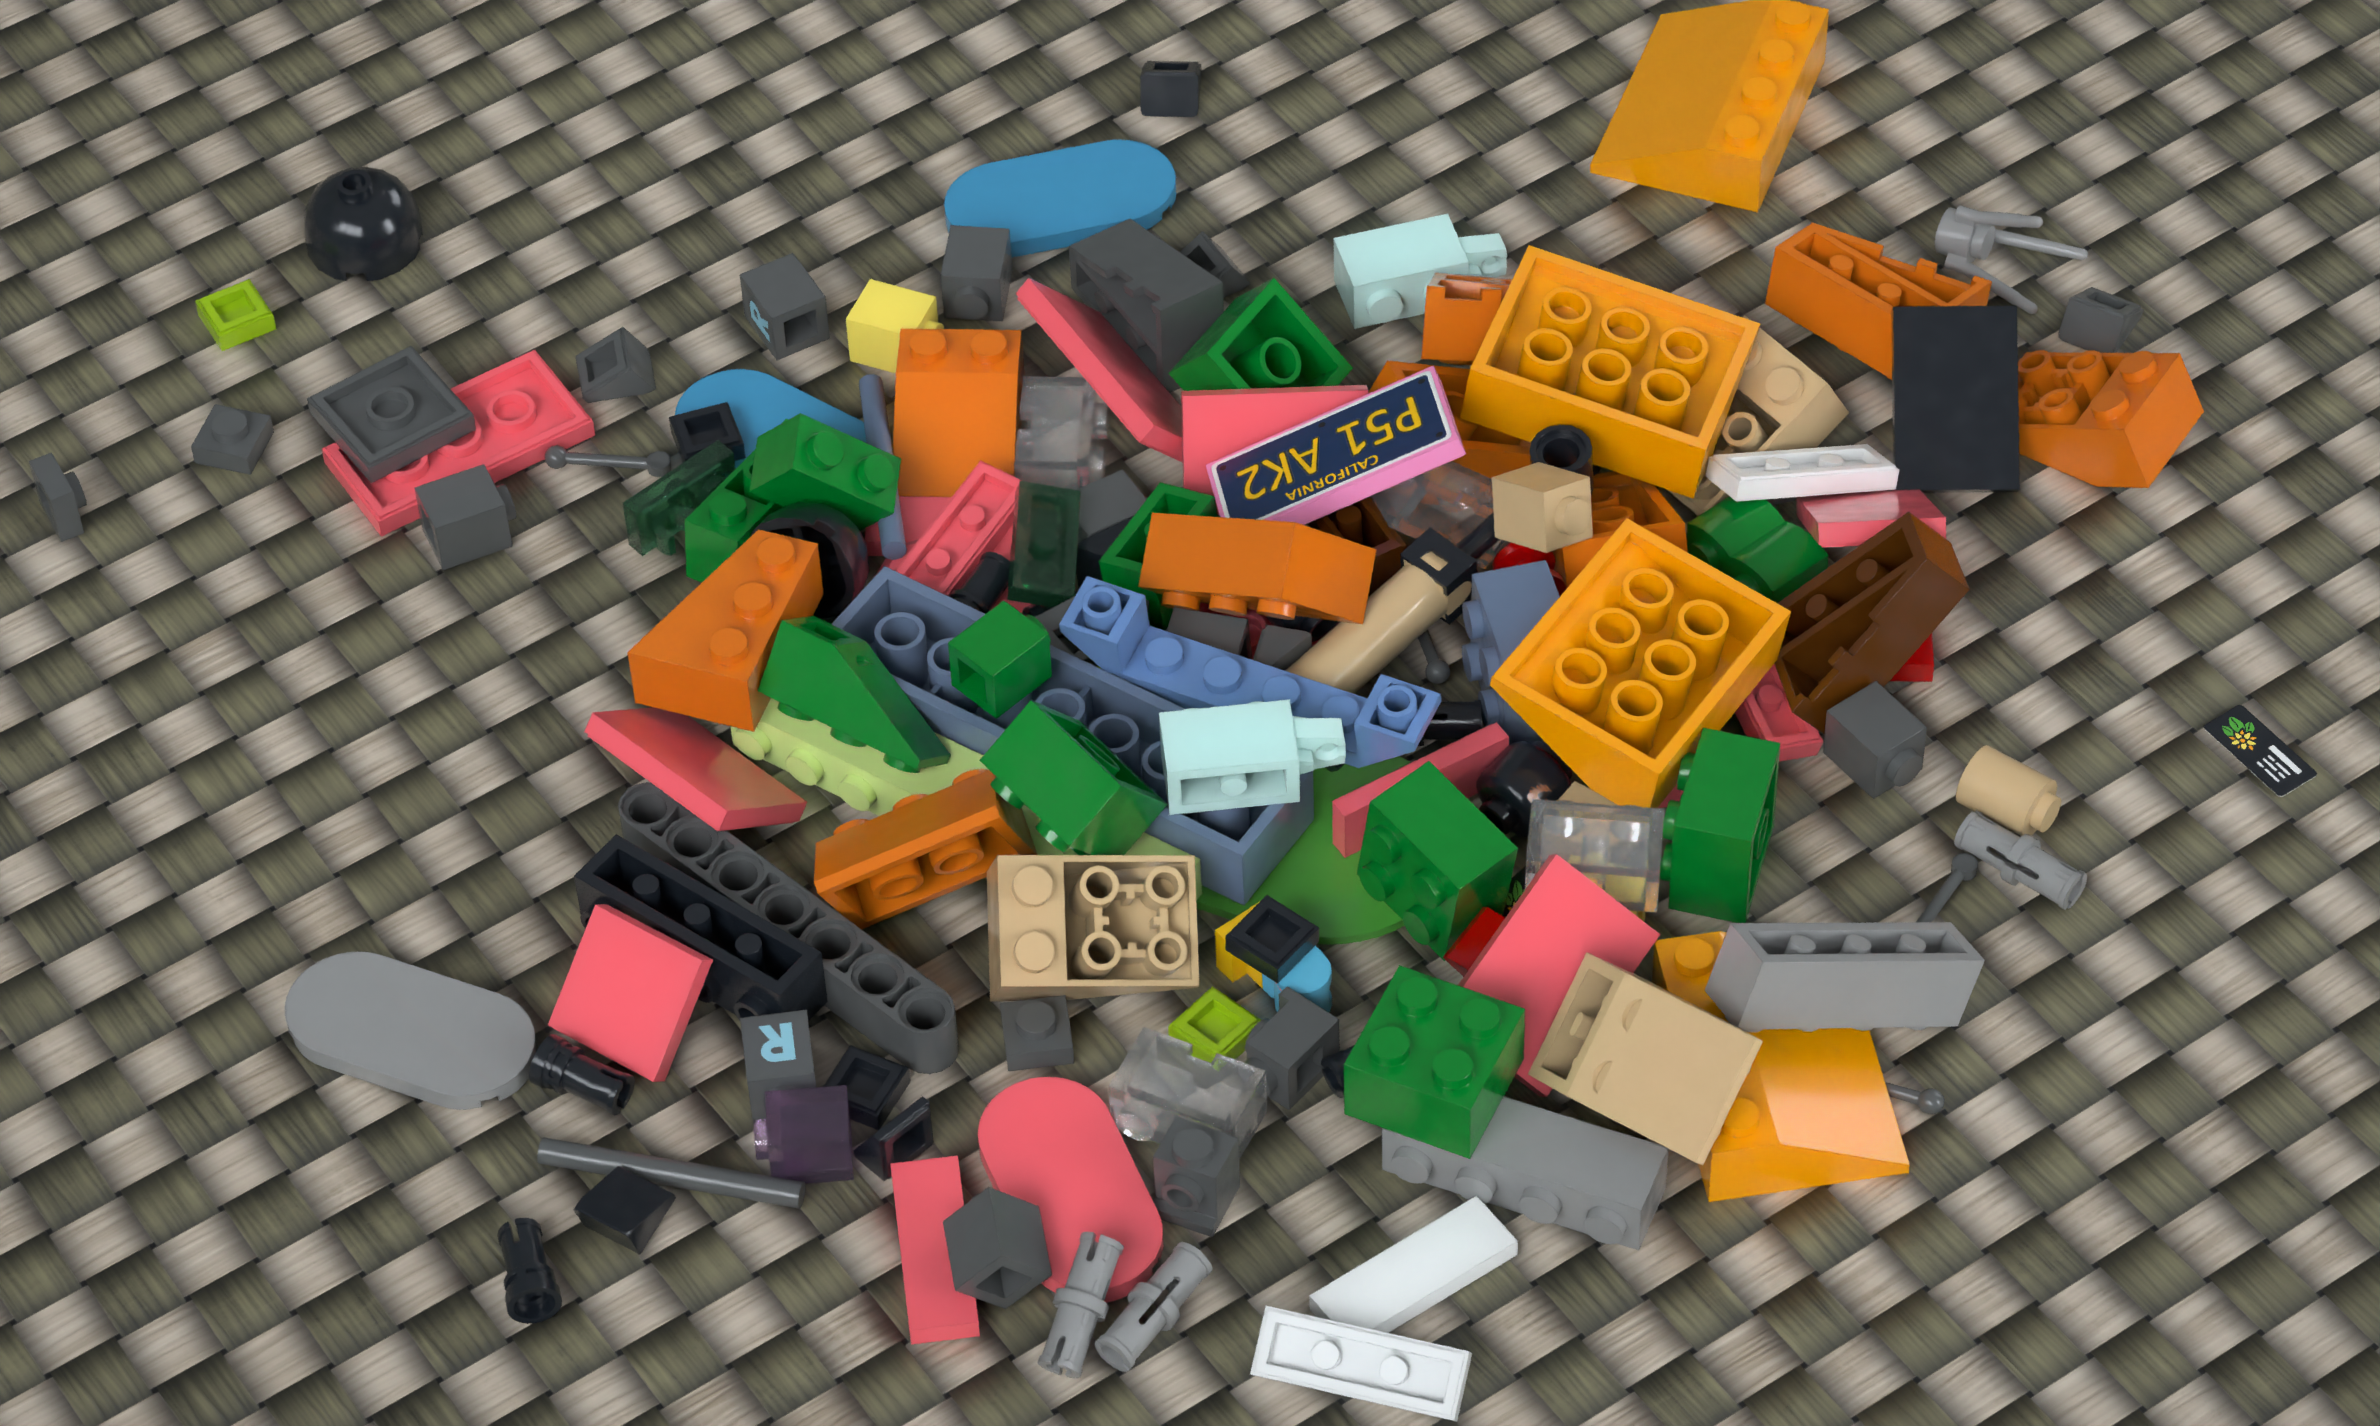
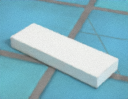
(1802, 472)
(1418, 1270)
(1361, 1363)

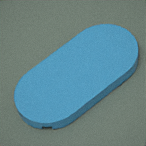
(1064, 193)
(762, 403)

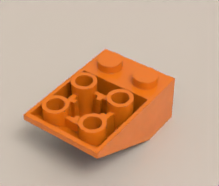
(2105, 413)

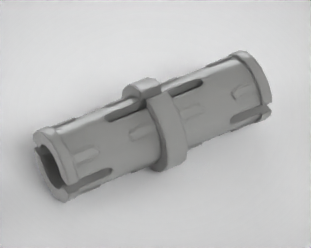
(2020, 860)
(1080, 1305)
(1129, 1338)

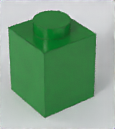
(1000, 659)

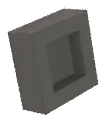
(232, 439)
(59, 496)
(1037, 1033)

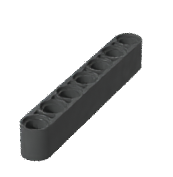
(862, 977)

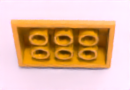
(1716, 100)
(1614, 359)
(1640, 664)
(1807, 1108)

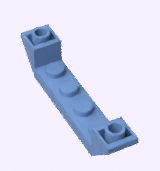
(1116, 634)

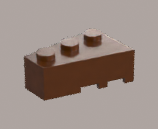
(1866, 616)

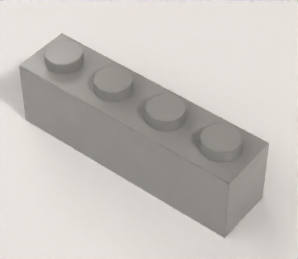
(1843, 975)
(1548, 1171)

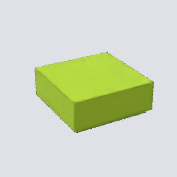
(235, 315)
(1214, 1026)

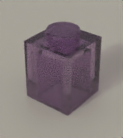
(807, 1134)

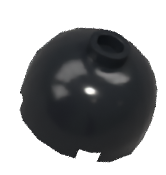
(362, 224)
(840, 548)

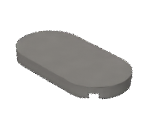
(410, 1030)

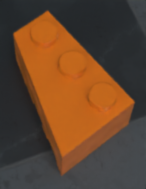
(1847, 290)
(1459, 315)
(1256, 566)
(718, 640)

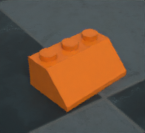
(918, 849)

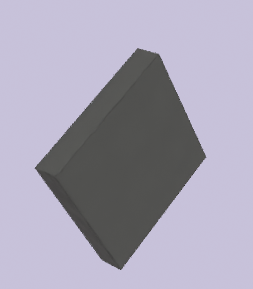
(391, 414)

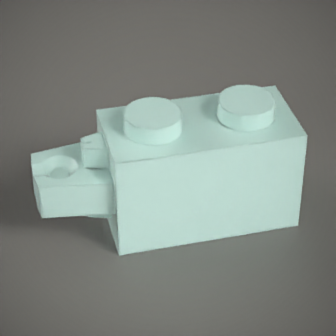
(1388, 268)
(1243, 754)

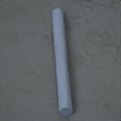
(878, 435)

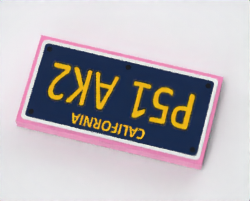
(1340, 454)

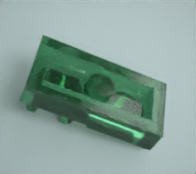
(662, 507)
(1044, 544)

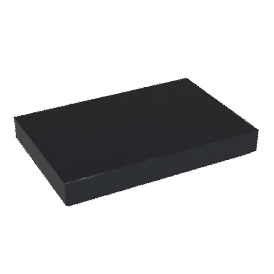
(1955, 398)

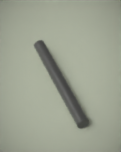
(673, 1172)

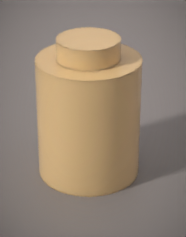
(2008, 792)

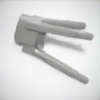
(1971, 234)

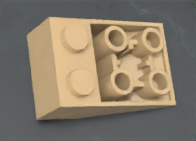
(1774, 408)
(1091, 925)
(1645, 1058)

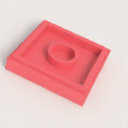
(630, 992)

